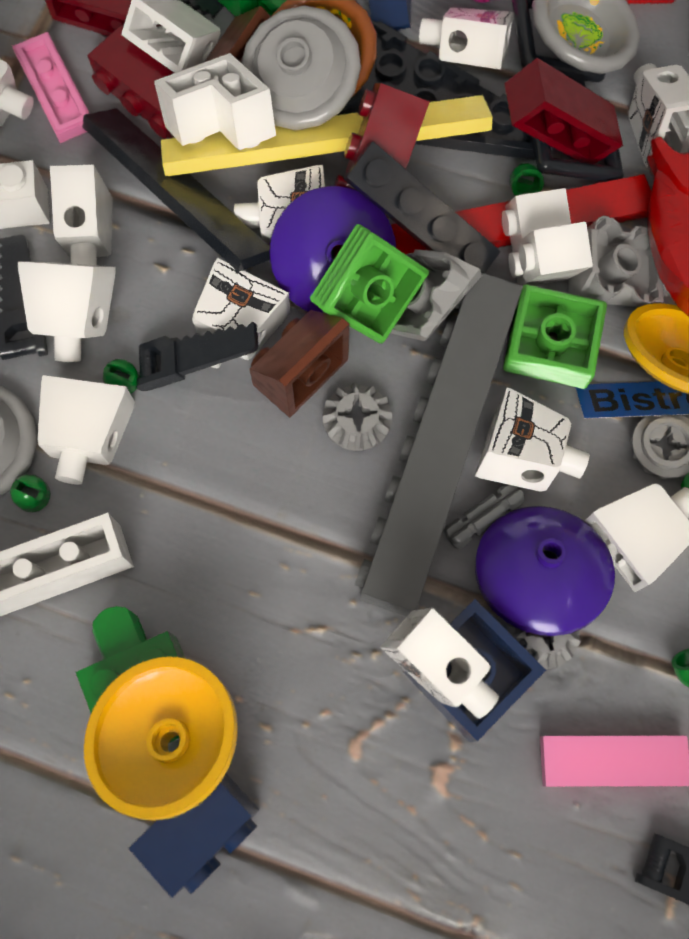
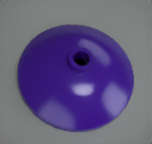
(310, 230)
(538, 591)

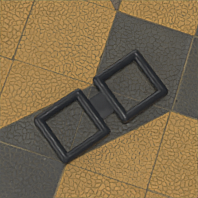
(545, 163)

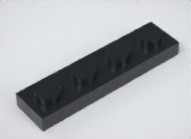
(417, 208)

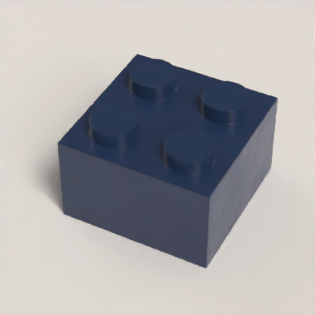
(510, 672)
(184, 847)

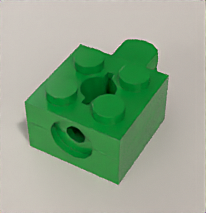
(121, 647)

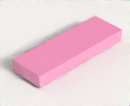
(52, 86)
(614, 761)

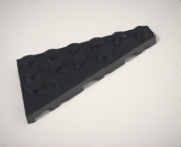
(435, 80)

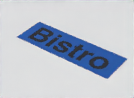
(631, 400)

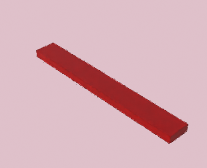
(619, 199)

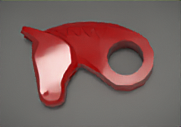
(670, 219)

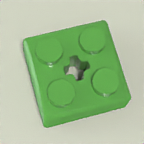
(369, 284)
(578, 329)

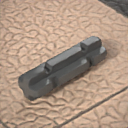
(483, 515)

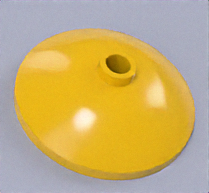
(660, 343)
(132, 730)

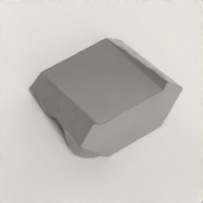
(621, 267)
(440, 293)

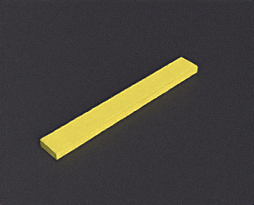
(216, 152)

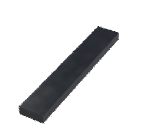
(180, 193)

